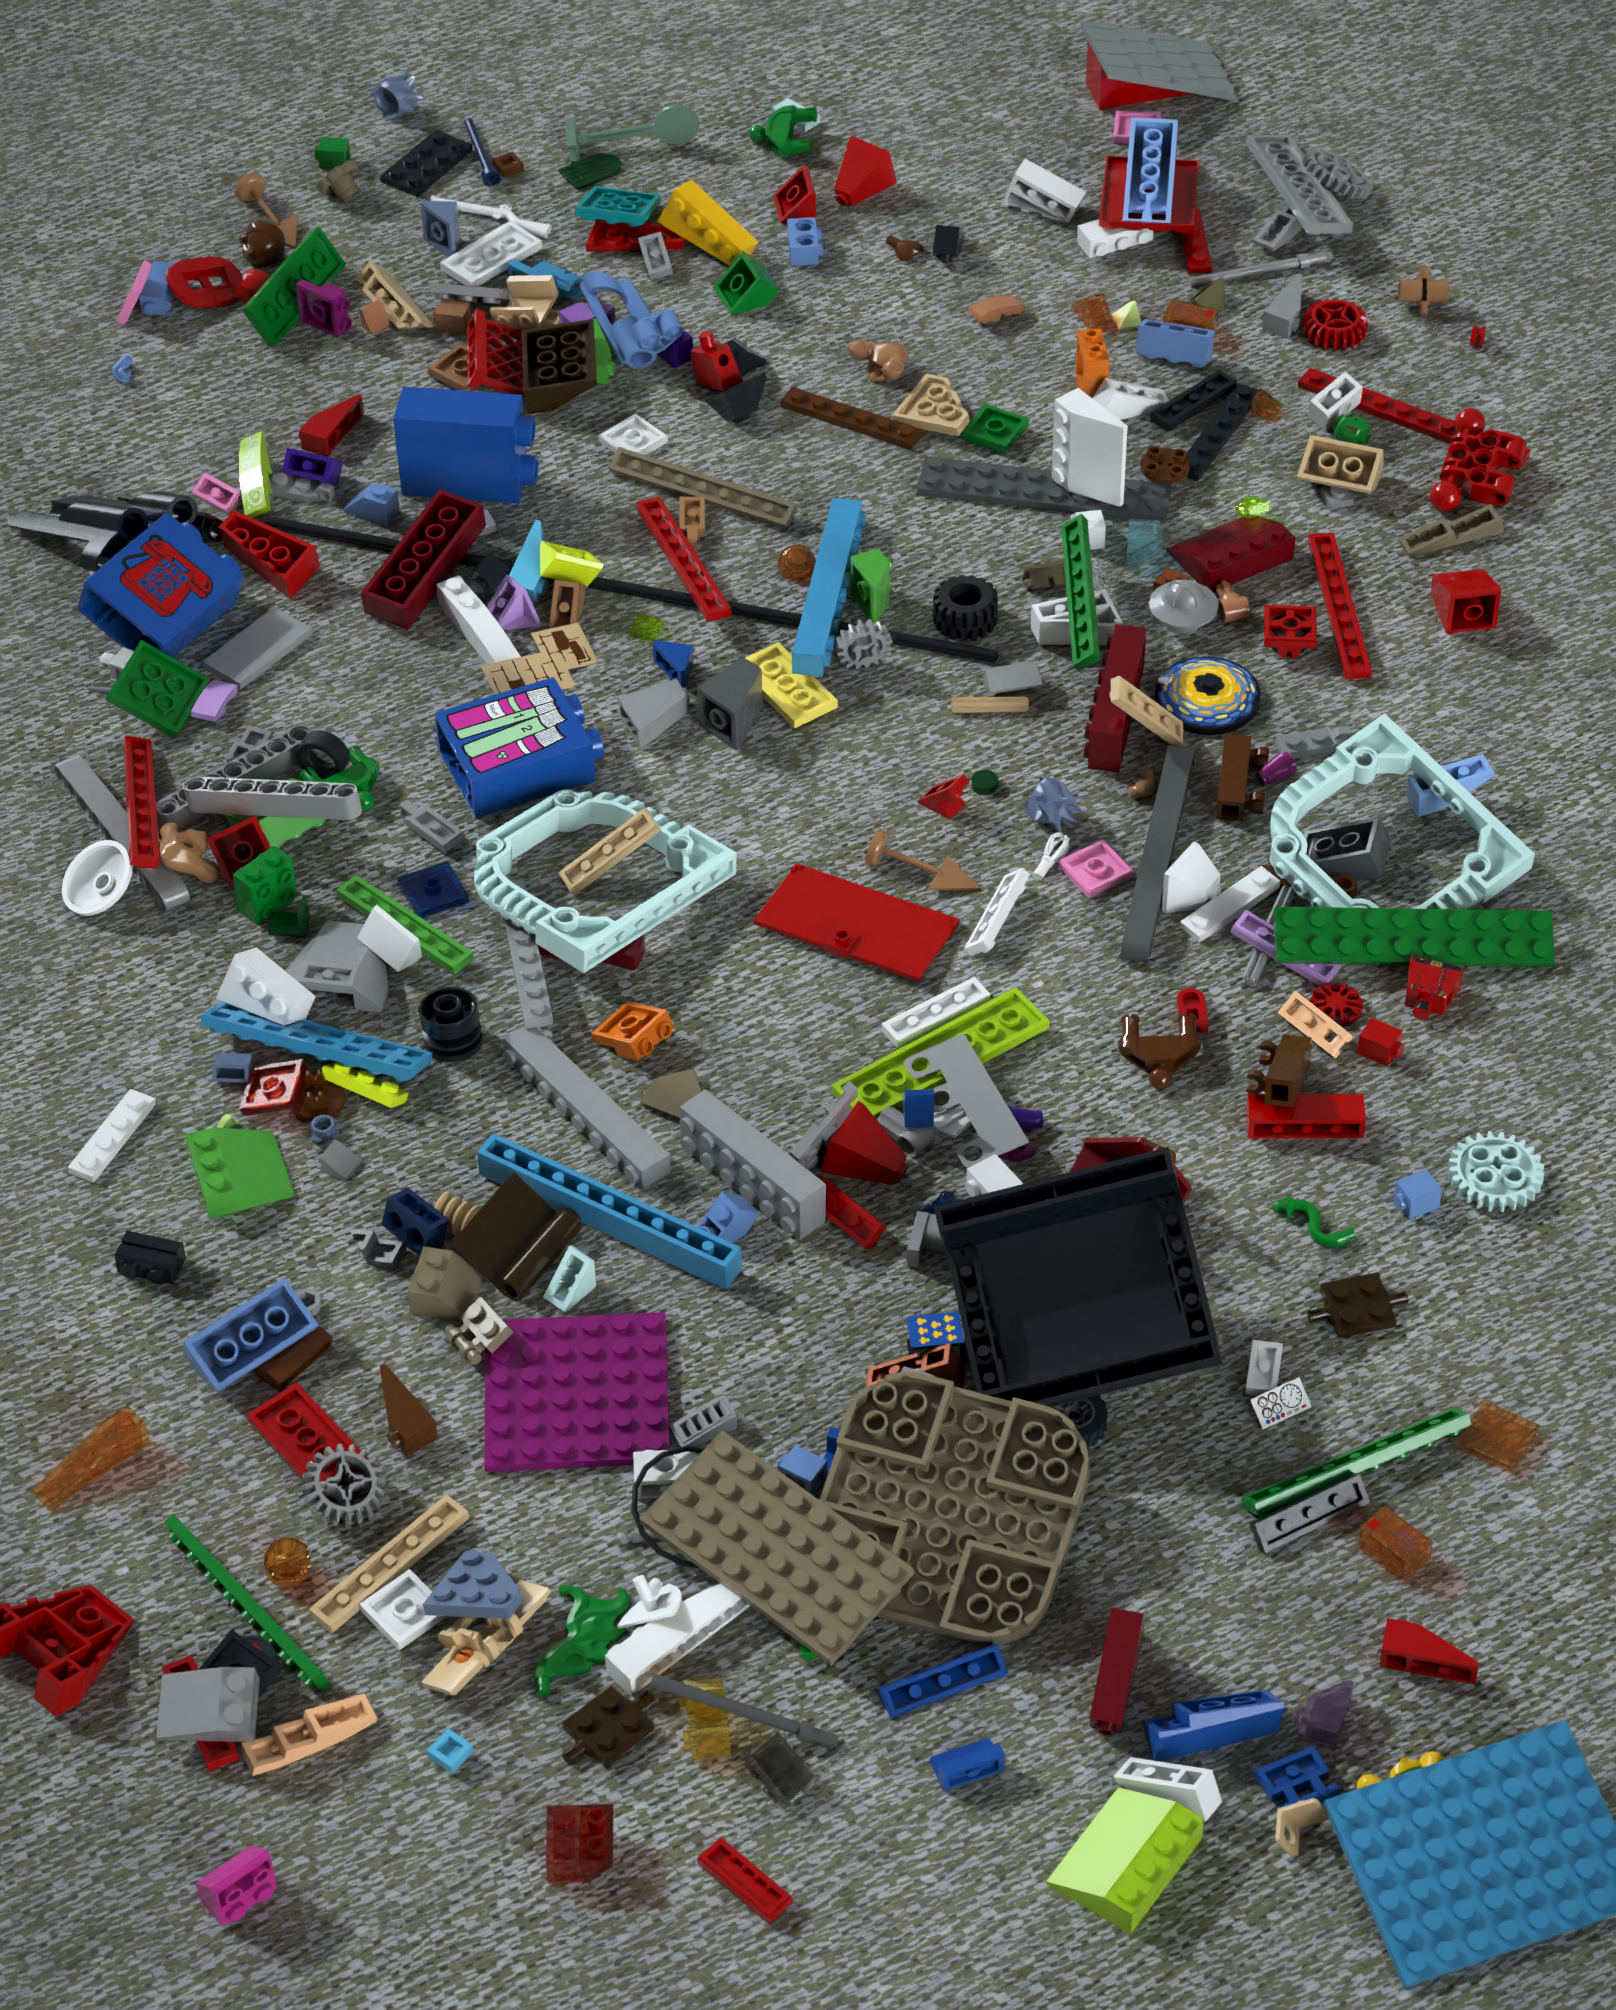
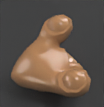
(884, 358)
(184, 852)

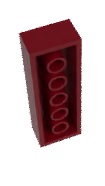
(423, 559)
(1109, 723)

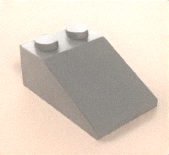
(209, 1705)

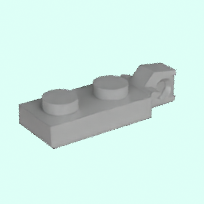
(300, 488)
(1313, 741)
(431, 826)

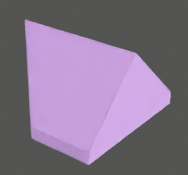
(513, 606)

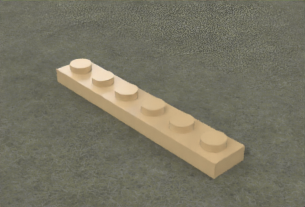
(389, 1563)

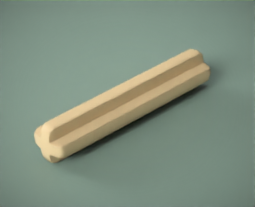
(989, 704)

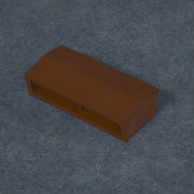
(293, 1360)

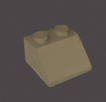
(443, 1285)

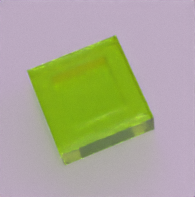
(646, 627)

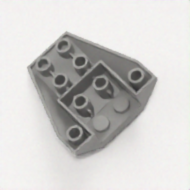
(342, 964)

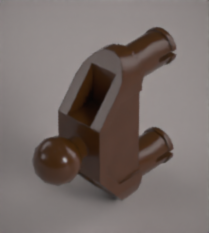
(1159, 1053)

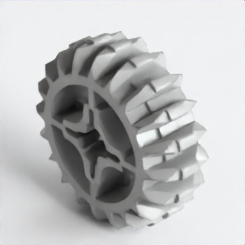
(319, 1489)

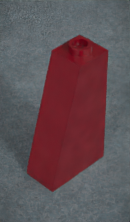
(1117, 1671)

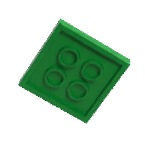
(157, 689)

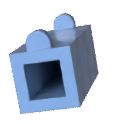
(156, 294)

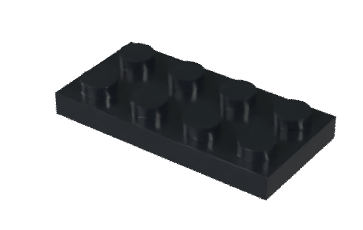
(426, 163)

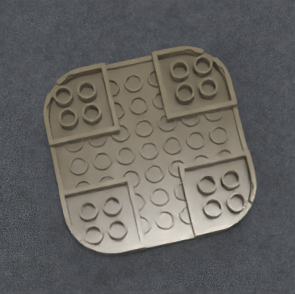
(966, 1496)

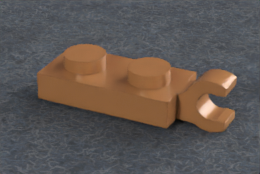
(692, 518)

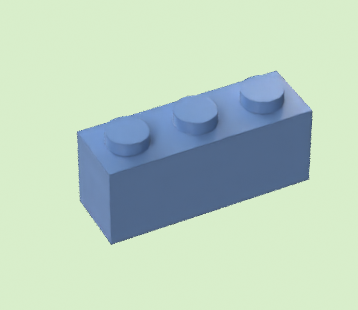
(1175, 342)

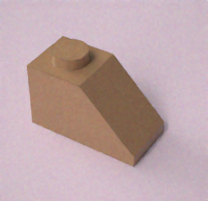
(566, 603)

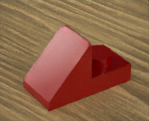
(945, 796)

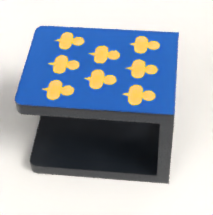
(934, 1331)

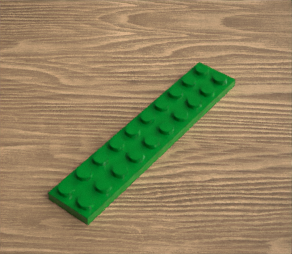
(1396, 934)

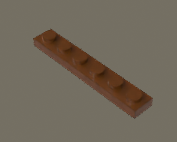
(851, 418)

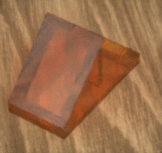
(1094, 312)

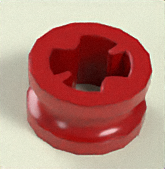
(1477, 336)

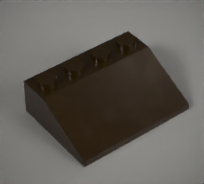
(558, 364)

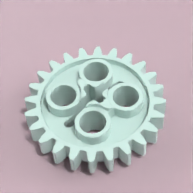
(1495, 1171)

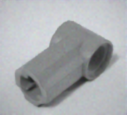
(908, 1139)

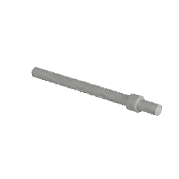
(1301, 261)

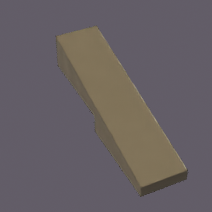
(1441, 534)

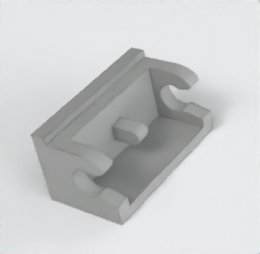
(1012, 678)

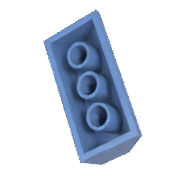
(249, 1335)

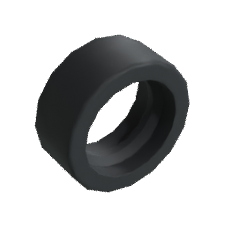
(328, 744)

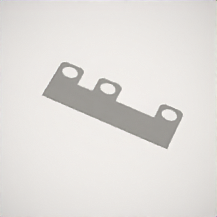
(975, 1091)

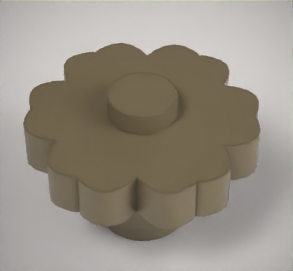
(340, 181)

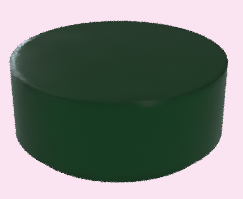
(984, 782)

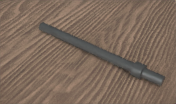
(805, 1730)

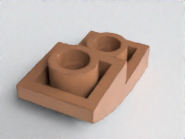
(993, 307)

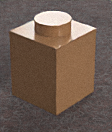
(452, 316)

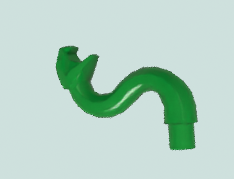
(1290, 1205)

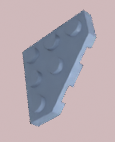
(475, 1588)

